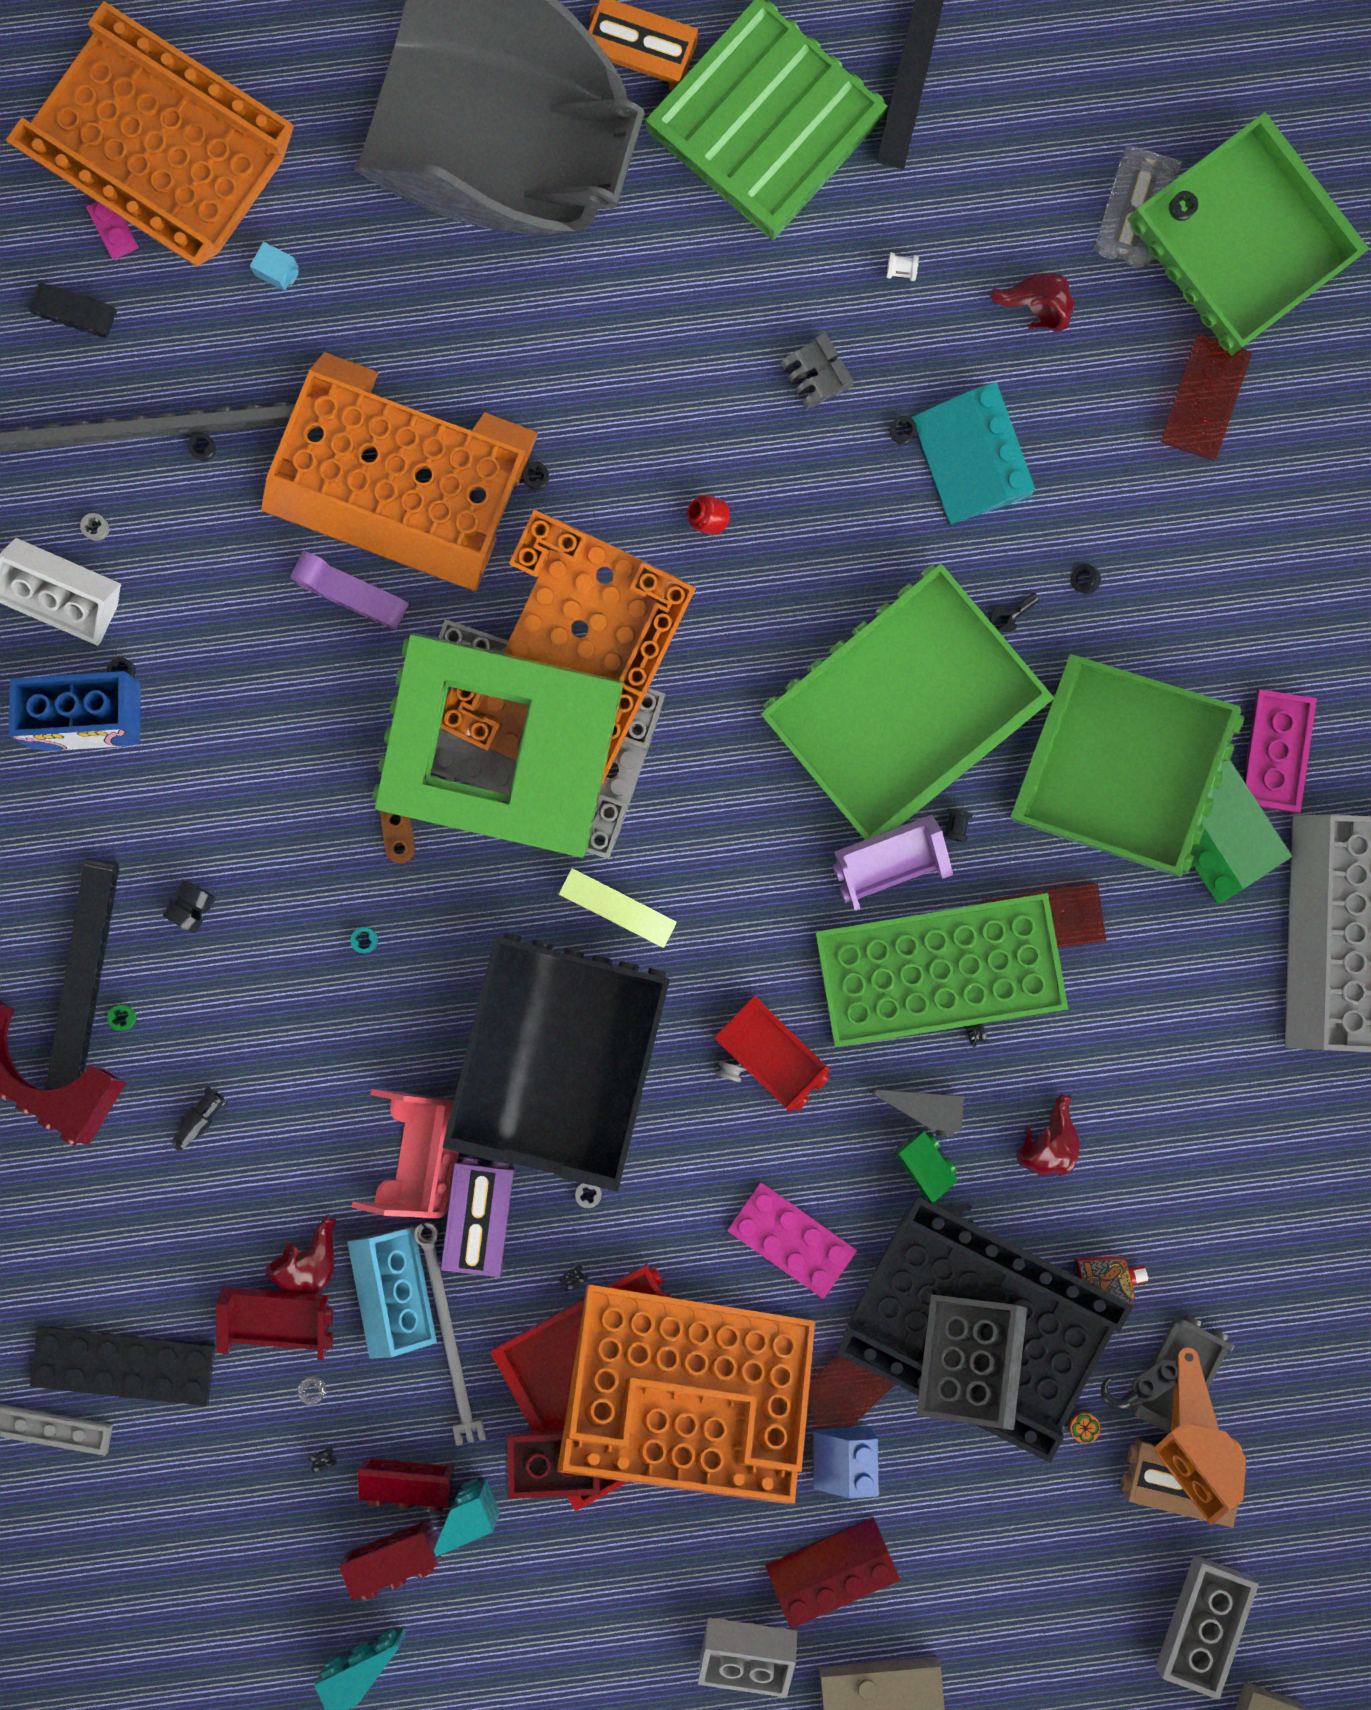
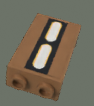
(1154, 1485)

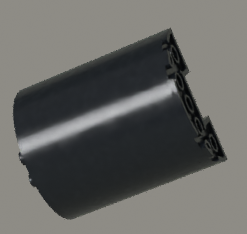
(556, 1061)

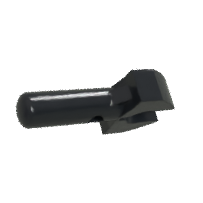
(1013, 612)

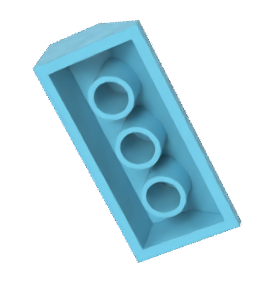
(392, 1293)

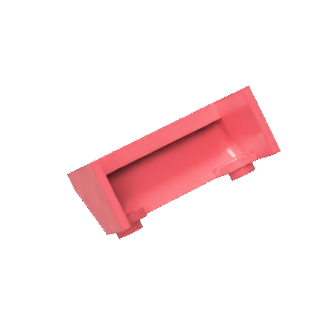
(423, 1166)

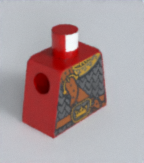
(1111, 1275)

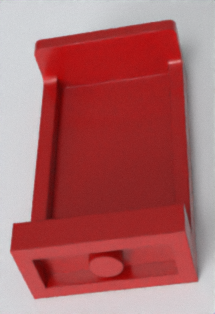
(773, 1054)

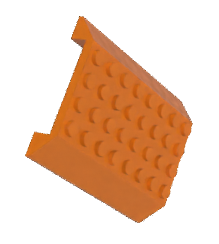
(156, 137)

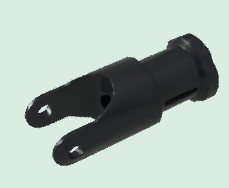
(198, 1120)

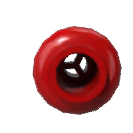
(708, 514)

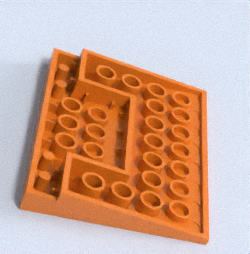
(688, 1396)

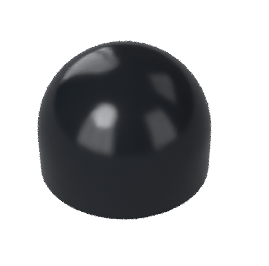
(1092, 585)

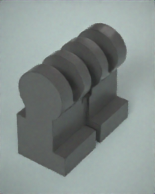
(823, 360)

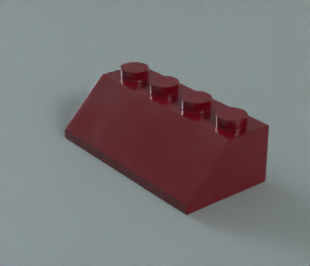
(832, 1572)

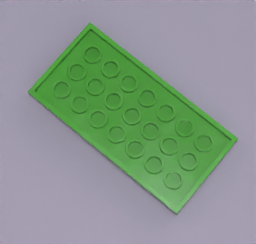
(941, 970)

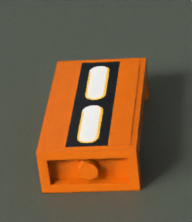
(643, 40)

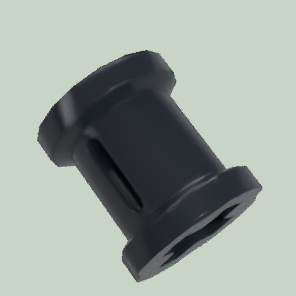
(957, 825)

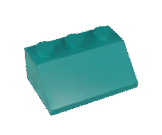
(470, 1517)

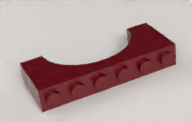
(71, 1110)

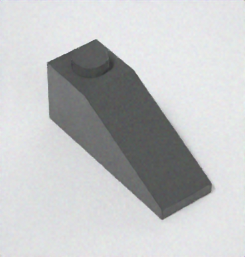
(932, 1110)

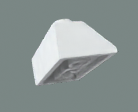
(57, 591)

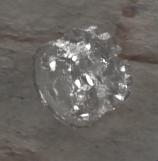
(318, 1384)

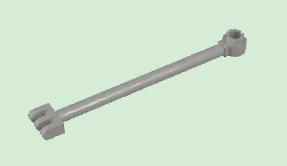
(467, 1423)

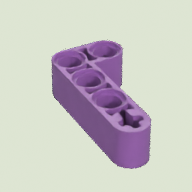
(350, 592)

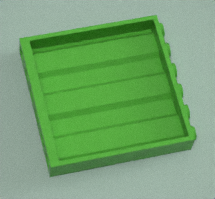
(766, 117)

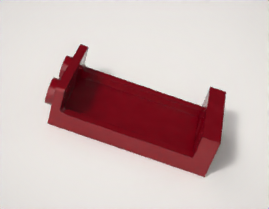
(273, 1319)

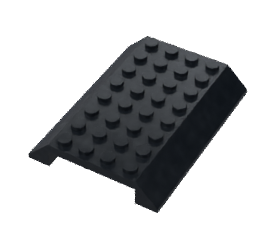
(954, 1258)

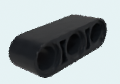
(72, 310)

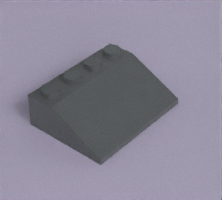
(972, 1361)

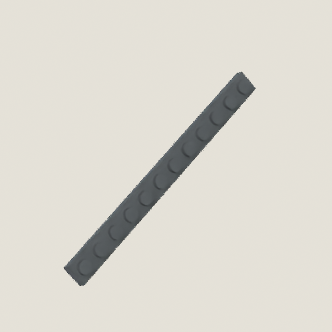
(141, 427)

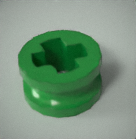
(112, 1016)

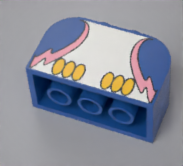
(75, 711)

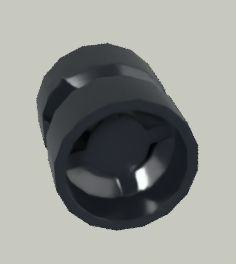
(189, 906)

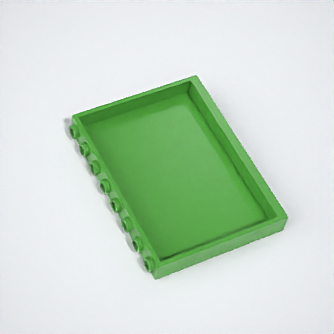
(906, 704)

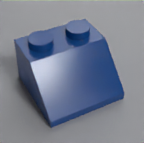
(846, 1461)

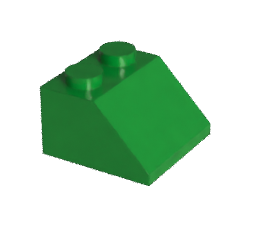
(926, 1166)

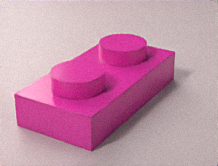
(112, 230)

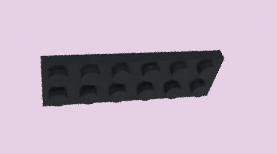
(122, 1365)

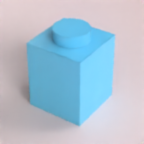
(274, 266)

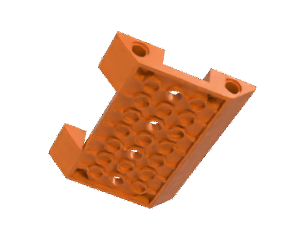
(380, 501)
(626, 623)

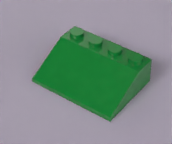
(1236, 840)

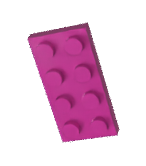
(1279, 749)
(792, 1240)

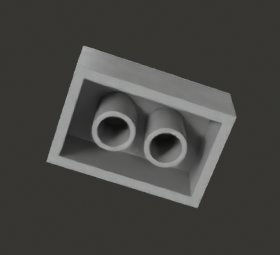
(747, 1657)

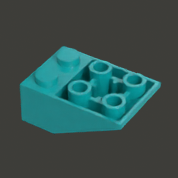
(348, 1679)

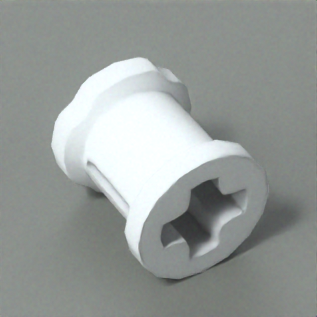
(902, 266)

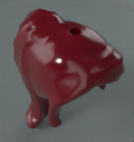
(1046, 296)
(1055, 1149)
(309, 1269)

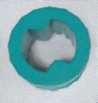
(355, 943)

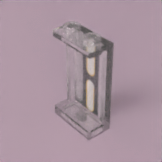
(1137, 180)

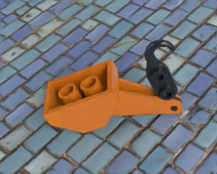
(1195, 1451)

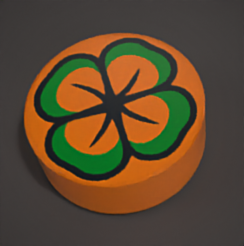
(1084, 1427)

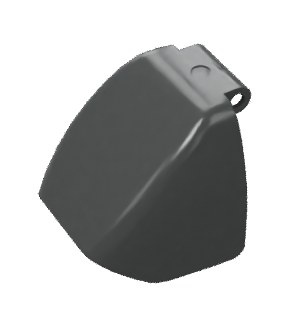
(501, 117)

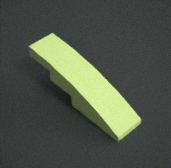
(617, 908)

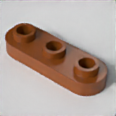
(398, 834)

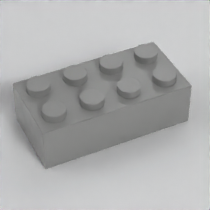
(1206, 1627)

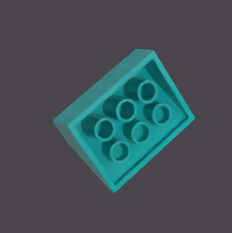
(973, 454)

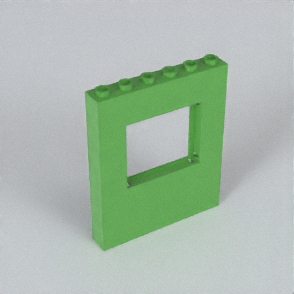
(558, 754)

